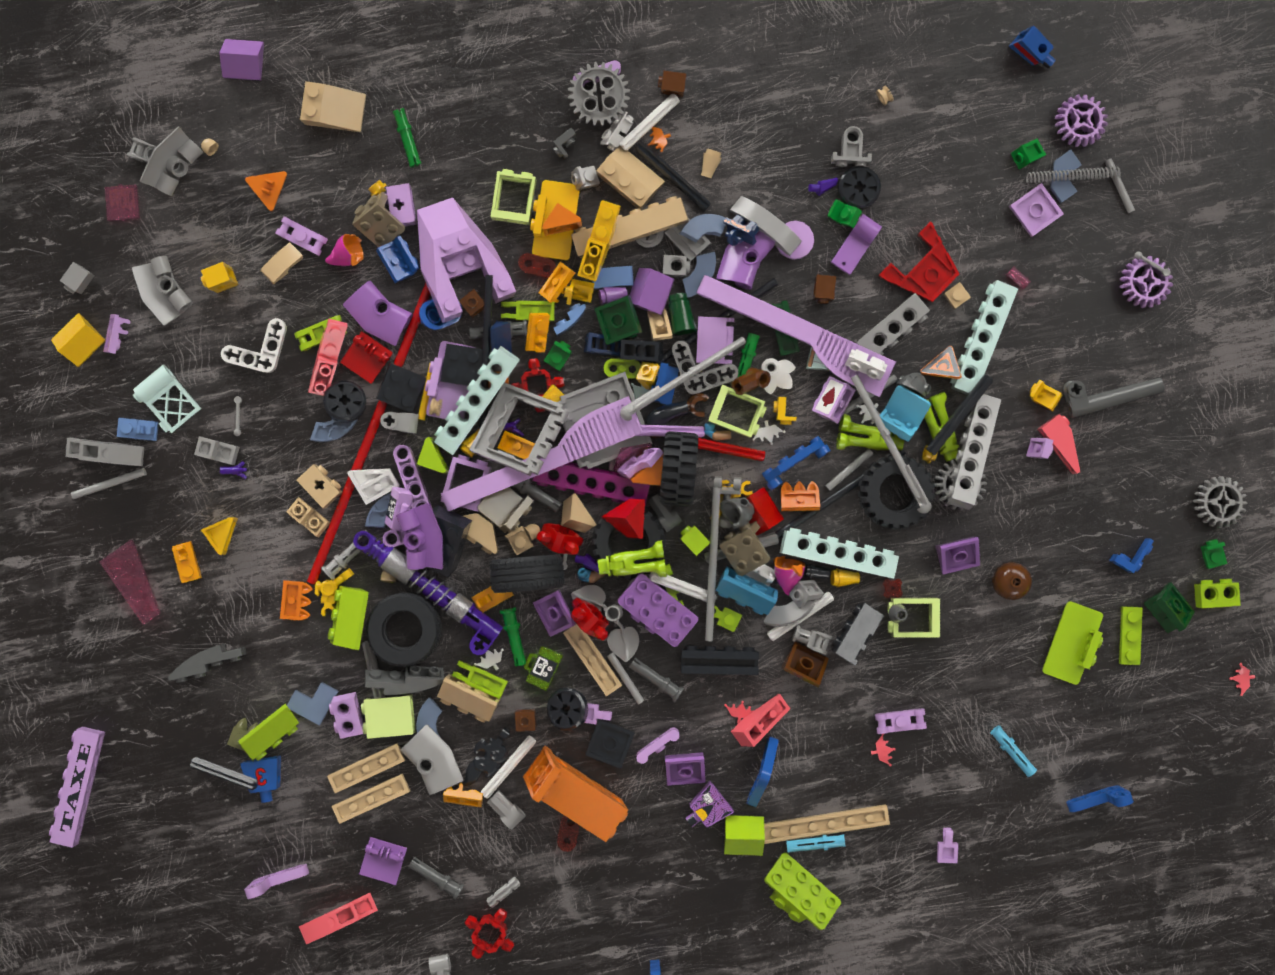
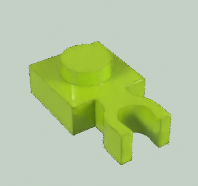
(727, 618)

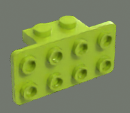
(1074, 643)
(801, 893)

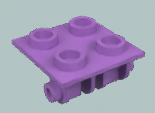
(383, 860)

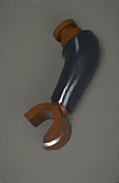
(665, 413)

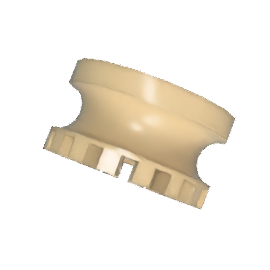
(884, 96)
(435, 407)

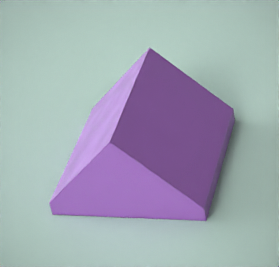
(242, 59)
(651, 290)
(958, 555)
(554, 613)
(685, 768)

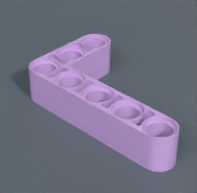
(408, 483)

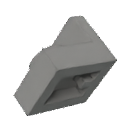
(584, 177)
(805, 591)

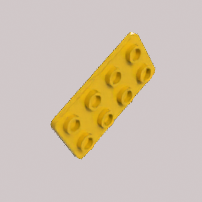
(559, 244)

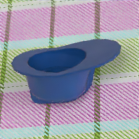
(430, 316)

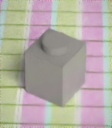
(76, 278)

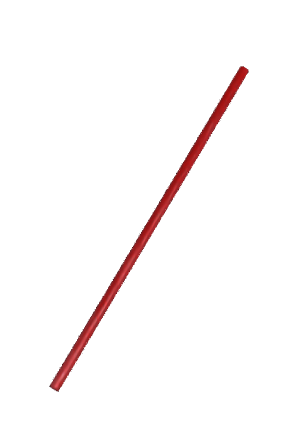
(365, 446)

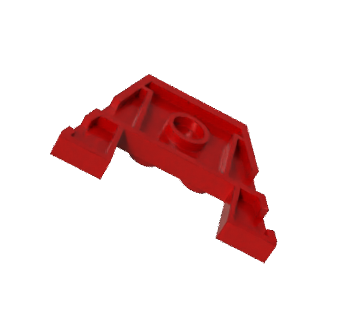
(931, 274)

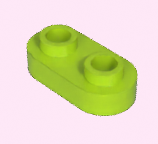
(622, 366)

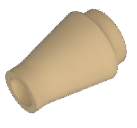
(710, 162)

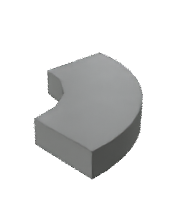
(788, 614)

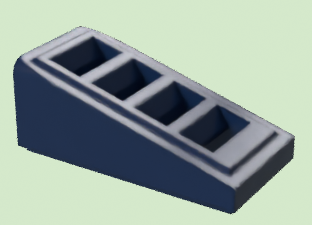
(588, 343)

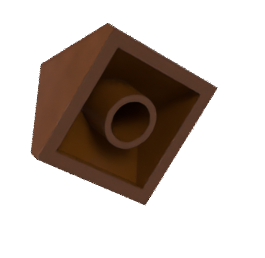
(805, 664)

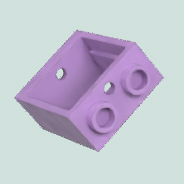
(465, 461)

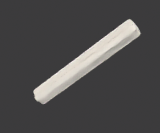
(651, 120)
(680, 586)
(776, 632)
(508, 766)

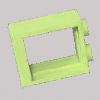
(512, 217)
(760, 411)
(934, 617)

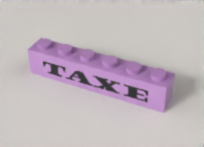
(77, 786)

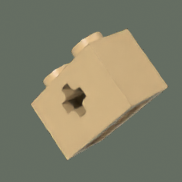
(309, 482)

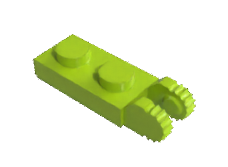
(523, 309)
(482, 680)

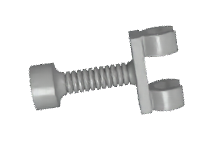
(727, 491)

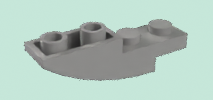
(104, 452)

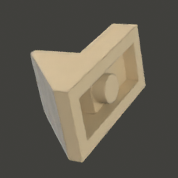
(659, 326)

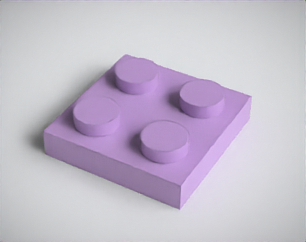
(1036, 210)

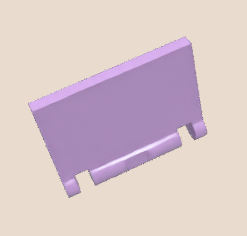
(712, 337)

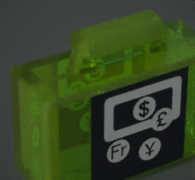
(543, 667)

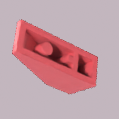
(1063, 442)
(760, 722)

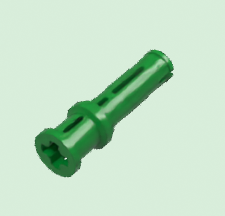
(512, 628)

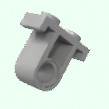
(851, 151)

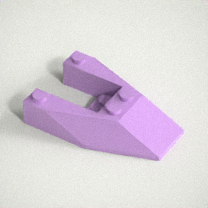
(451, 248)

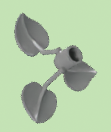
(621, 641)

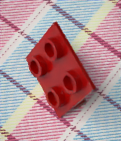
(366, 357)

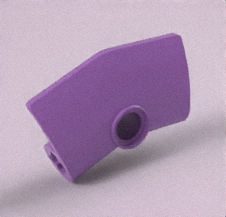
(735, 265)
(364, 308)
(422, 524)

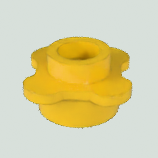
(377, 188)

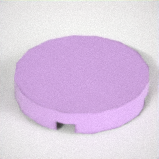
(805, 234)

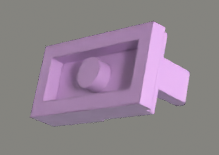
(112, 342)
(1040, 448)

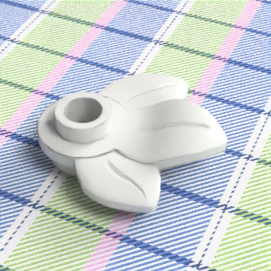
(780, 376)

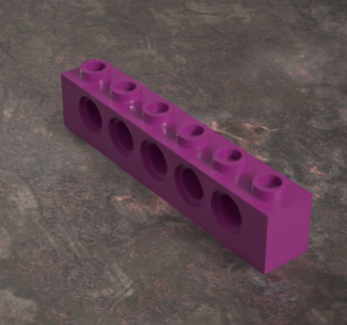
(599, 490)

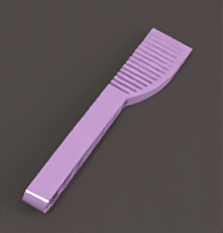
(828, 347)
(589, 434)

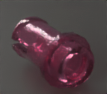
(1018, 278)

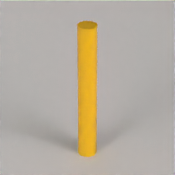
(424, 402)

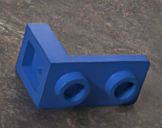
(1124, 561)

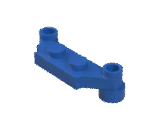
(817, 447)

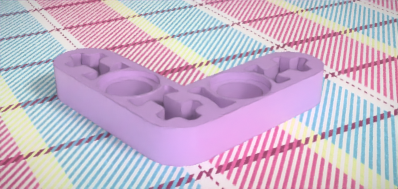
(262, 884)

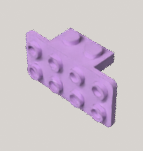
(447, 392)

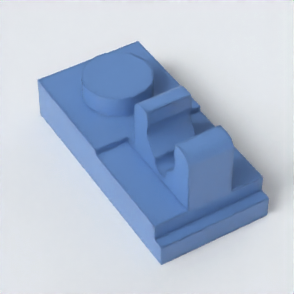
(137, 429)

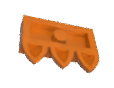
(800, 498)
(294, 600)

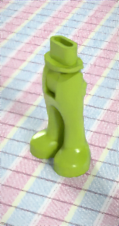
(874, 440)
(950, 447)
(623, 563)

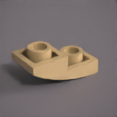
(281, 262)
(308, 517)

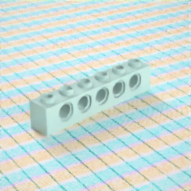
(1006, 294)
(451, 442)
(886, 567)

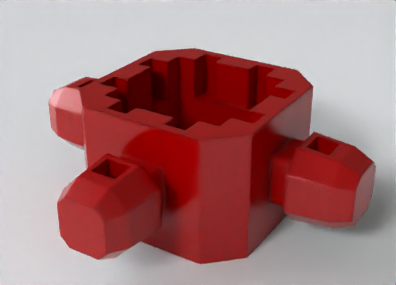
(534, 365)
(560, 539)
(589, 619)
(482, 945)

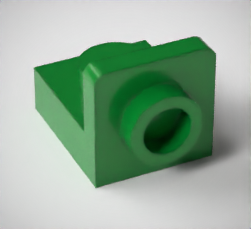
(1028, 153)
(844, 214)
(558, 355)
(1213, 553)

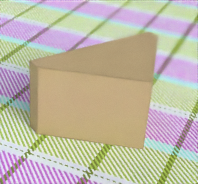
(575, 515)

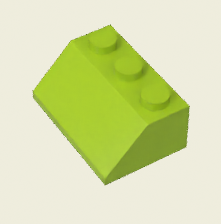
(348, 617)
(269, 733)

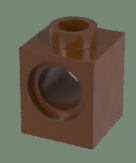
(672, 83)
(824, 288)
(472, 303)
(525, 720)

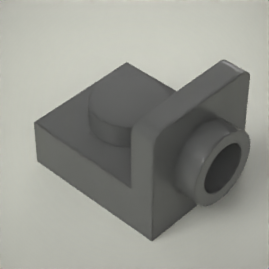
(565, 139)

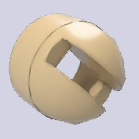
(209, 146)
(532, 531)
(386, 577)

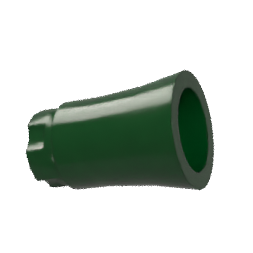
(681, 315)

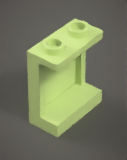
(388, 716)

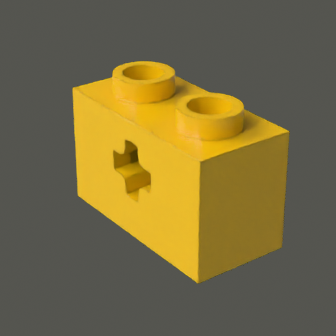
(219, 277)

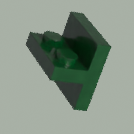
(618, 320)
(1170, 609)

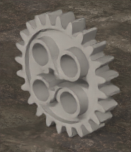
(616, 92)

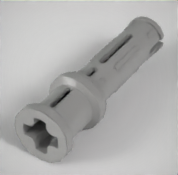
(340, 561)

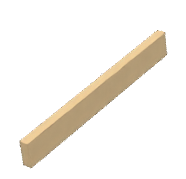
(826, 823)

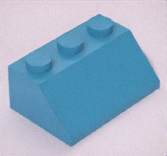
(747, 591)

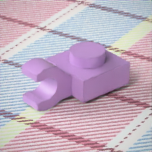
(594, 714)
(947, 850)

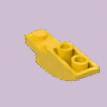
(599, 241)

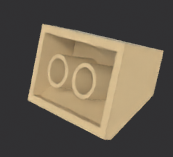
(630, 177)
(467, 698)

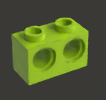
(694, 539)
(1217, 596)

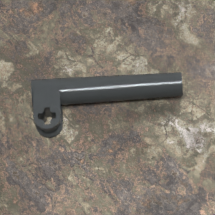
(1080, 404)

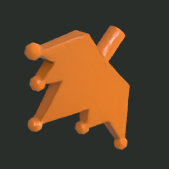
(659, 138)

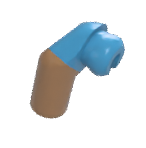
(714, 434)
(588, 576)

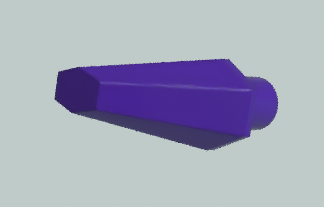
(822, 186)
(588, 562)

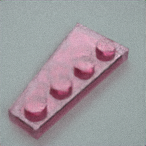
(131, 580)

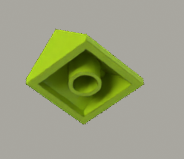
(431, 457)
(744, 835)

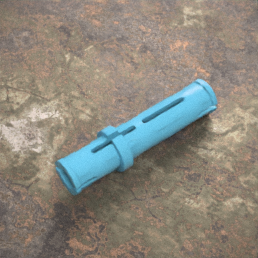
(1014, 751)
(839, 841)

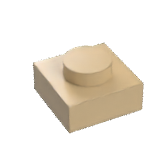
(957, 295)

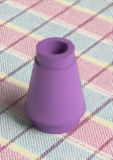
(611, 294)

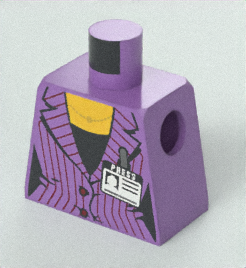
(708, 806)

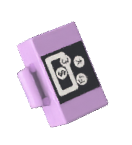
(399, 502)

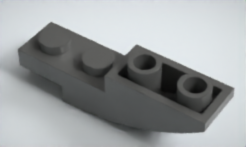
(200, 663)
(412, 680)

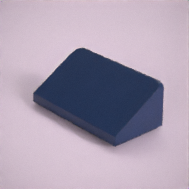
(501, 336)

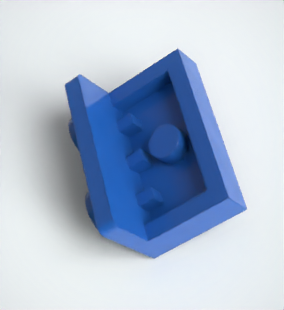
(398, 259)
(664, 376)

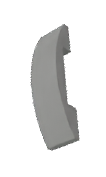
(768, 224)

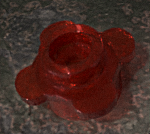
(896, 584)

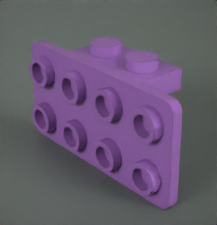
(657, 610)

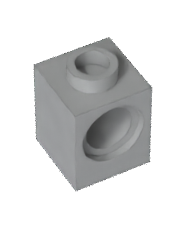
(667, 262)

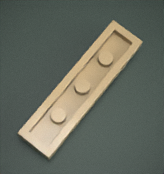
(593, 659)
(366, 768)
(371, 798)

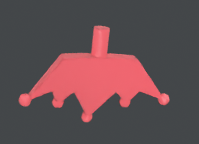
(1243, 678)
(740, 711)
(883, 750)

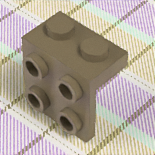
(377, 221)
(505, 508)
(744, 549)

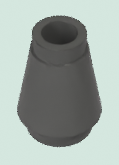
(893, 613)

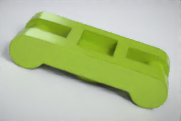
(315, 331)

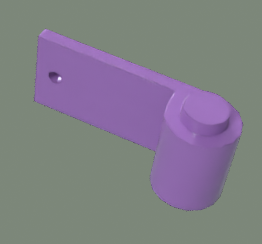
(856, 244)

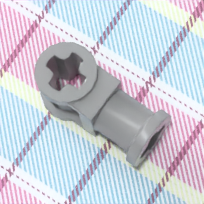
(813, 639)

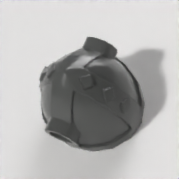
(916, 383)
(737, 508)

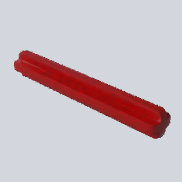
(731, 449)

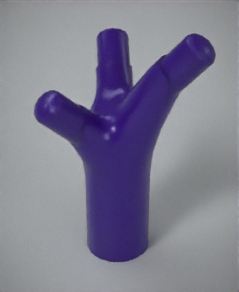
(513, 428)
(236, 470)

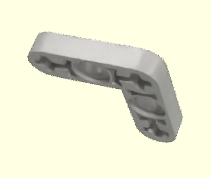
(723, 368)

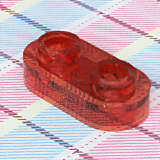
(537, 266)
(567, 831)

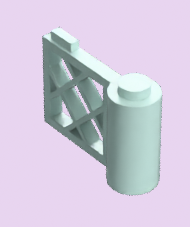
(156, 386)

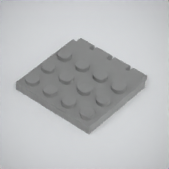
(593, 397)

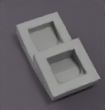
(216, 450)

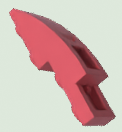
(327, 357)
(338, 918)

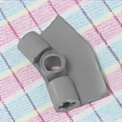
(160, 167)
(150, 282)
(430, 747)

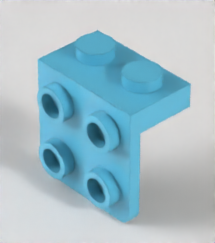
(904, 413)

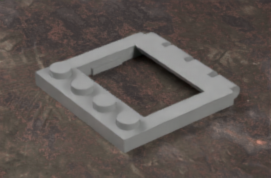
(497, 419)

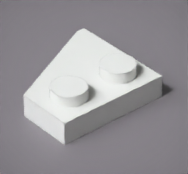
(373, 483)

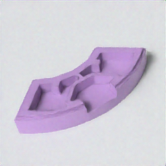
(635, 464)

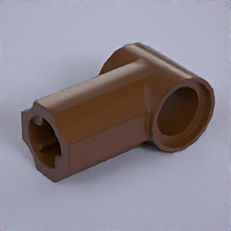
(752, 379)

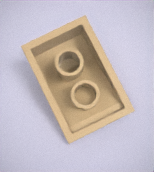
(332, 107)

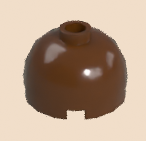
(1004, 584)

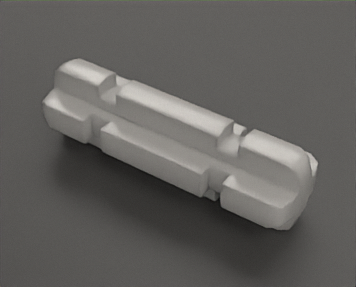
(503, 892)

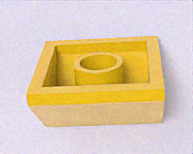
(77, 340)

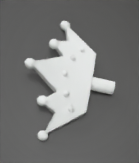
(867, 416)
(768, 432)
(491, 659)

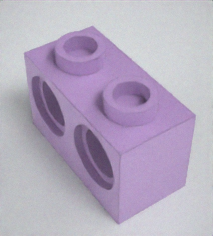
(351, 715)

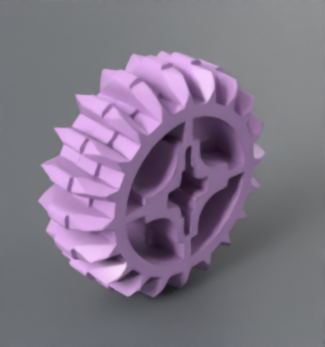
(1086, 125)
(1145, 289)

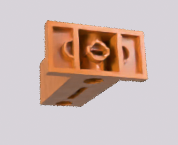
(574, 795)

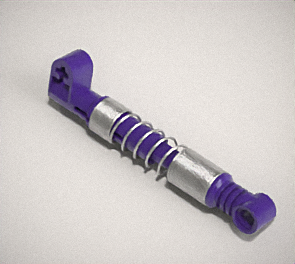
(396, 565)

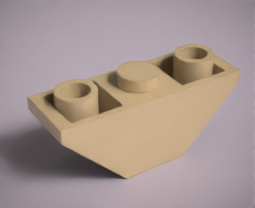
(482, 532)

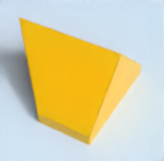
(220, 534)

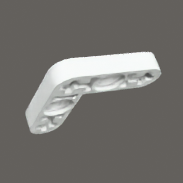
(265, 354)

